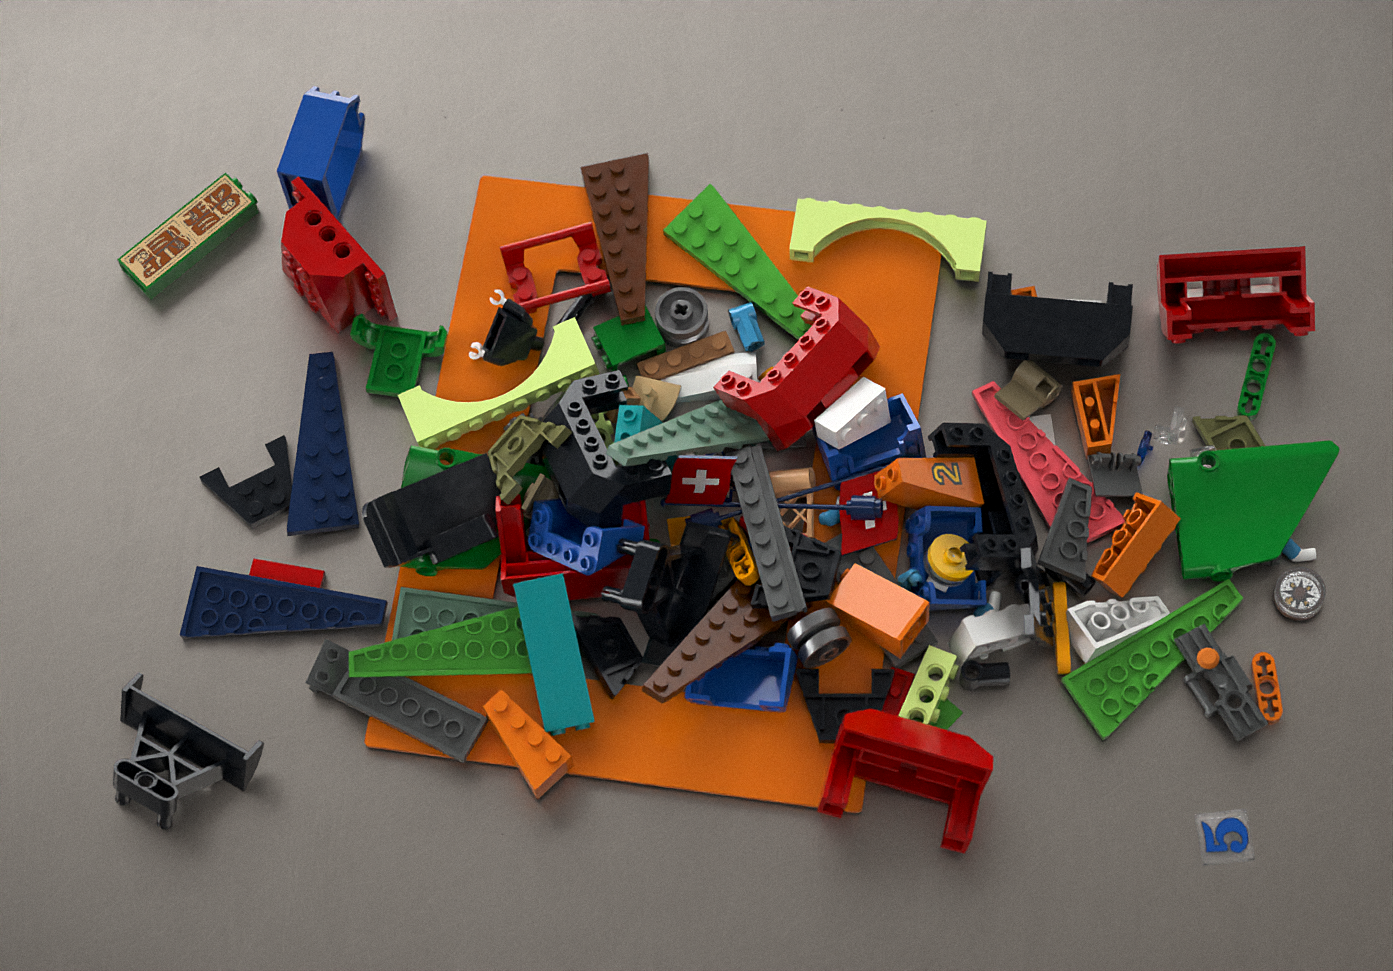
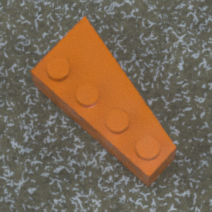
(1134, 544)
(528, 744)

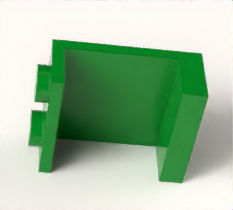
(627, 342)

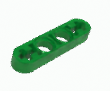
(1257, 377)

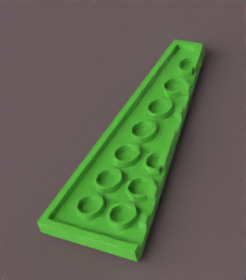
(726, 248)
(469, 647)
(1125, 675)

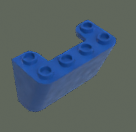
(922, 530)
(572, 543)
(751, 680)

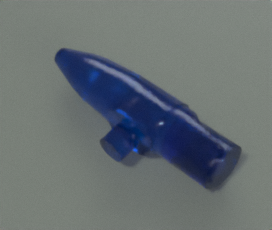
(1144, 445)

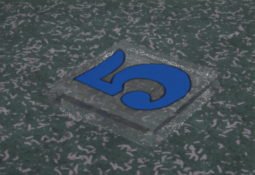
(1224, 837)

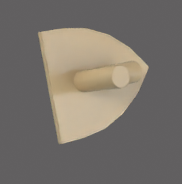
(656, 395)

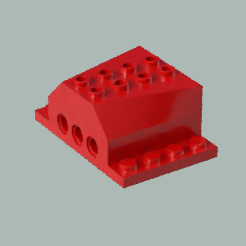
(330, 264)

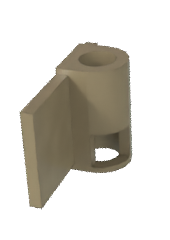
(1028, 390)
(541, 490)

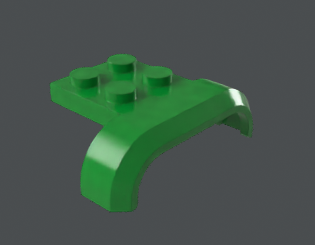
(396, 354)

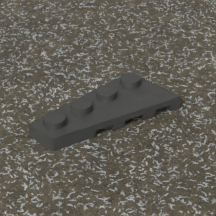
(1067, 538)

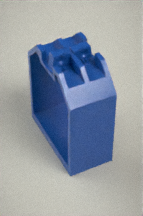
(323, 147)

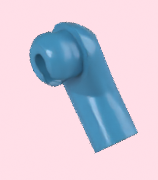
(909, 578)

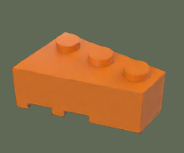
(1095, 412)

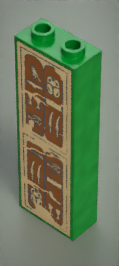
(189, 235)

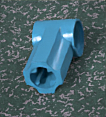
(745, 321)

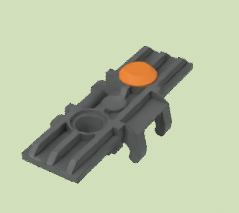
(1226, 676)

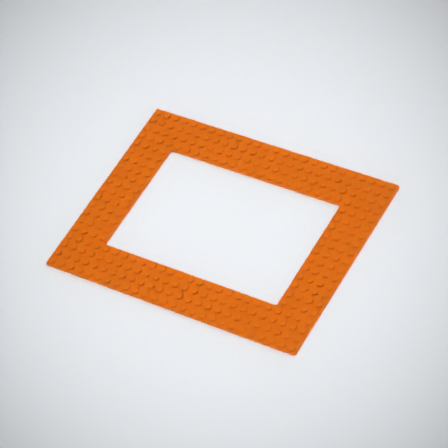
(681, 745)

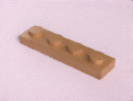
(686, 357)

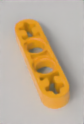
(735, 551)
(1060, 619)

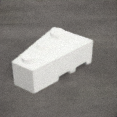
(854, 414)
(989, 632)

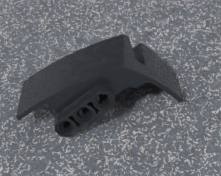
(435, 515)

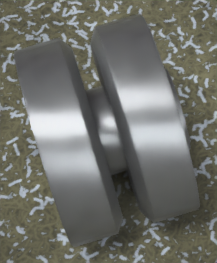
(682, 317)
(819, 638)

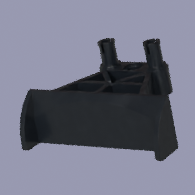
(671, 585)
(184, 738)

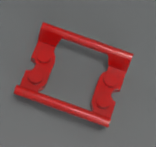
(588, 259)

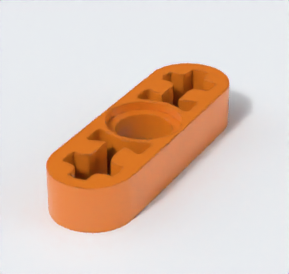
(1276, 705)

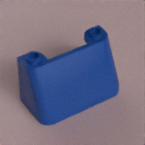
(895, 440)

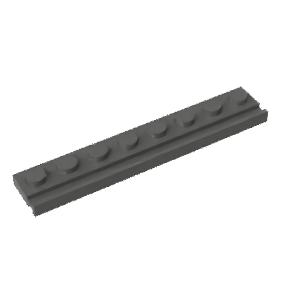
(767, 533)

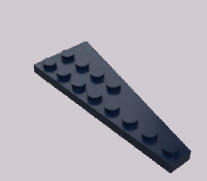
(322, 472)
(246, 604)

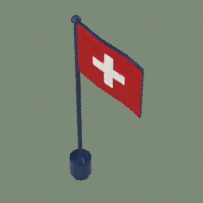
(706, 481)
(856, 534)

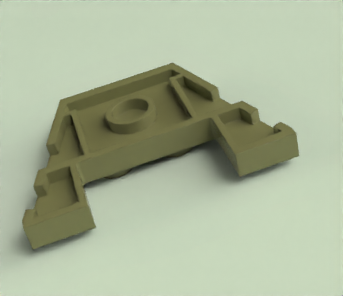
(517, 446)

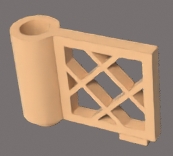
(793, 481)

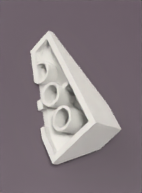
(699, 381)
(1104, 625)

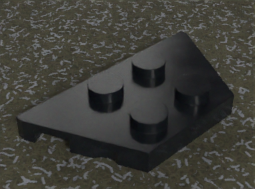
(608, 650)

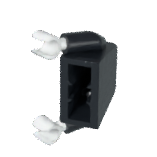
(509, 336)

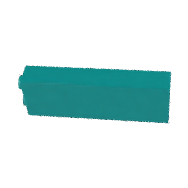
(554, 654)

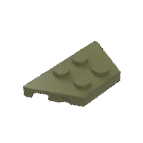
(1228, 432)

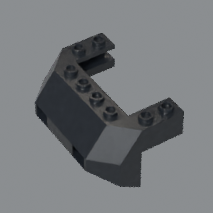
(1056, 328)
(580, 468)
(1005, 511)

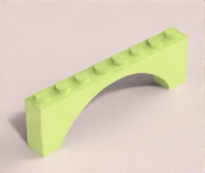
(954, 237)
(444, 420)

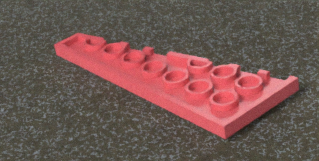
(1043, 465)

